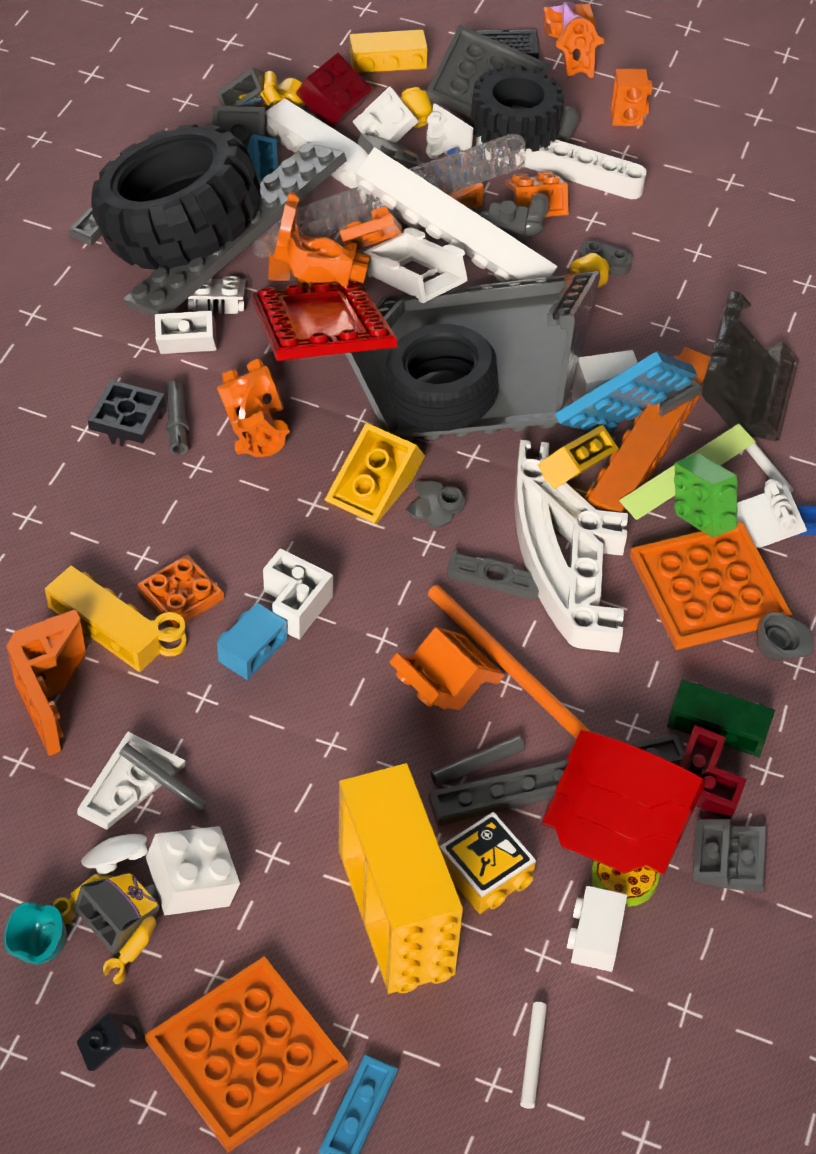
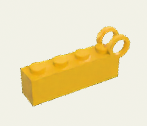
(112, 621)

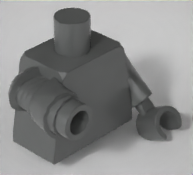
(518, 220)

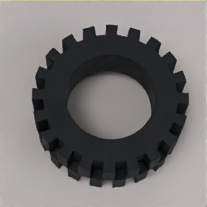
(518, 88)

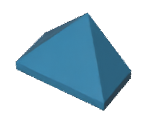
(263, 155)

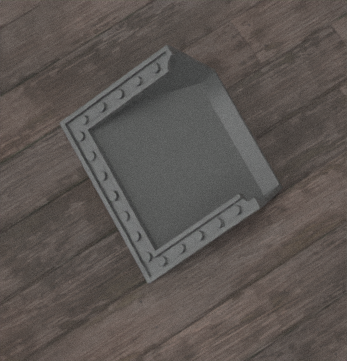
(533, 330)

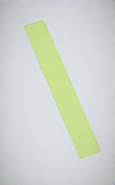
(662, 486)

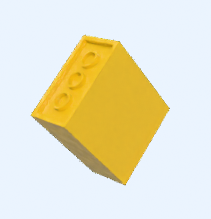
(399, 878)

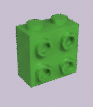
(706, 495)

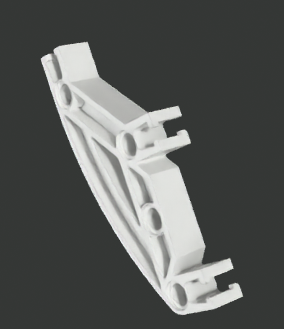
(572, 592)

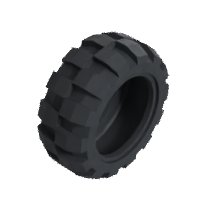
(176, 196)

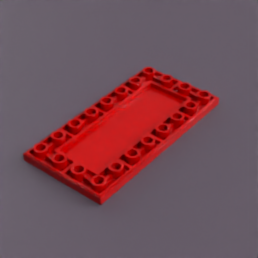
(321, 320)

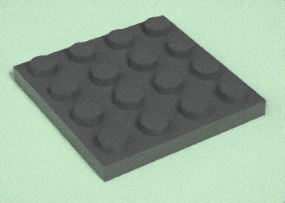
(466, 60)

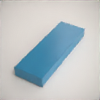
(359, 1107)

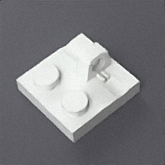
(386, 117)

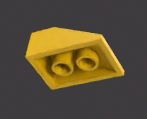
(375, 474)

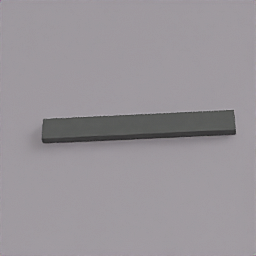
(522, 786)

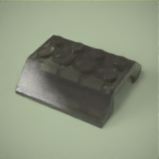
(745, 379)

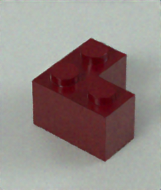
(721, 788)

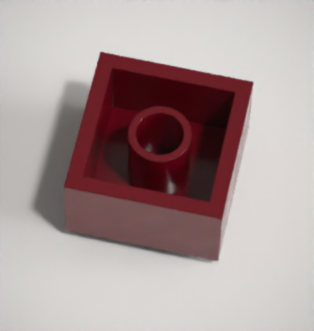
(334, 91)

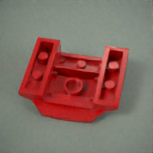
(622, 804)

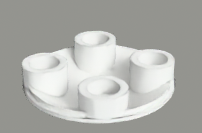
(113, 850)

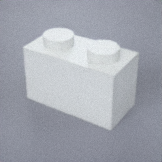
(185, 332)
(598, 928)

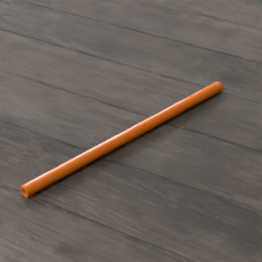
(507, 661)

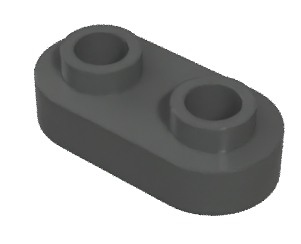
(618, 259)

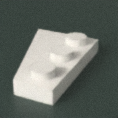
(123, 784)

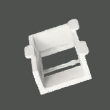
(390, 256)

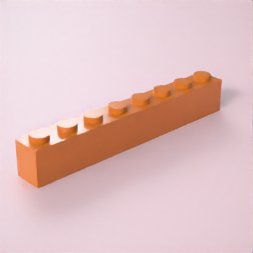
(643, 446)

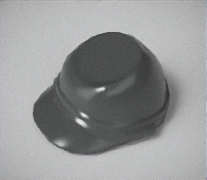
(783, 637)

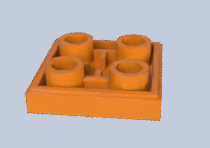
(181, 590)

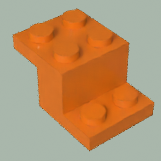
(446, 669)

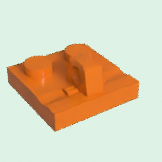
(378, 230)

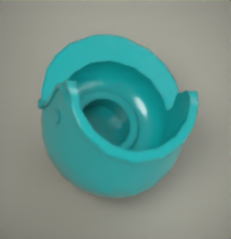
(35, 933)

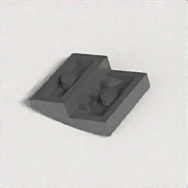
(730, 855)

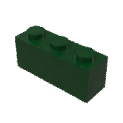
(738, 720)

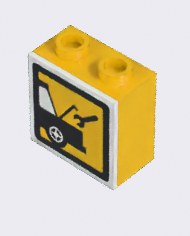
(488, 863)

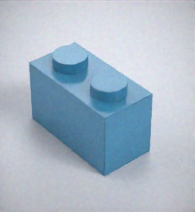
(251, 641)

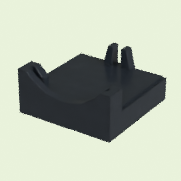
(127, 412)

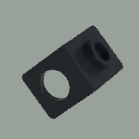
(108, 1037)

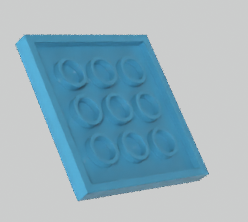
(628, 393)

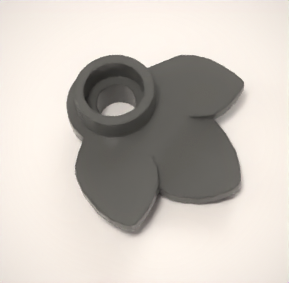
(436, 503)

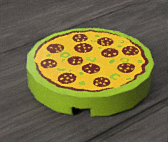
(638, 884)

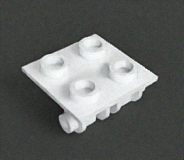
(446, 133)
(229, 288)
(770, 515)

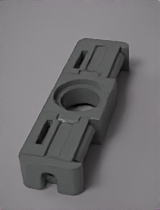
(475, 572)

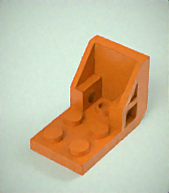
(49, 651)

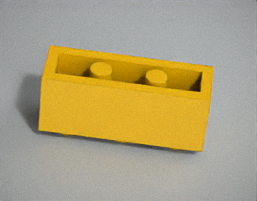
(388, 51)
(577, 456)

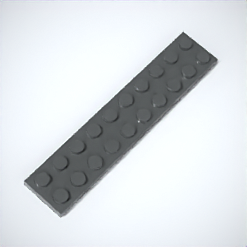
(298, 174)

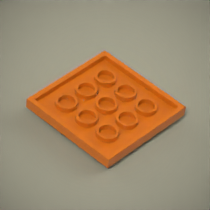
(707, 585)
(246, 1053)

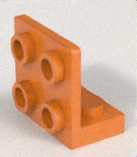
(545, 183)

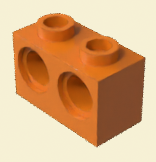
(630, 97)

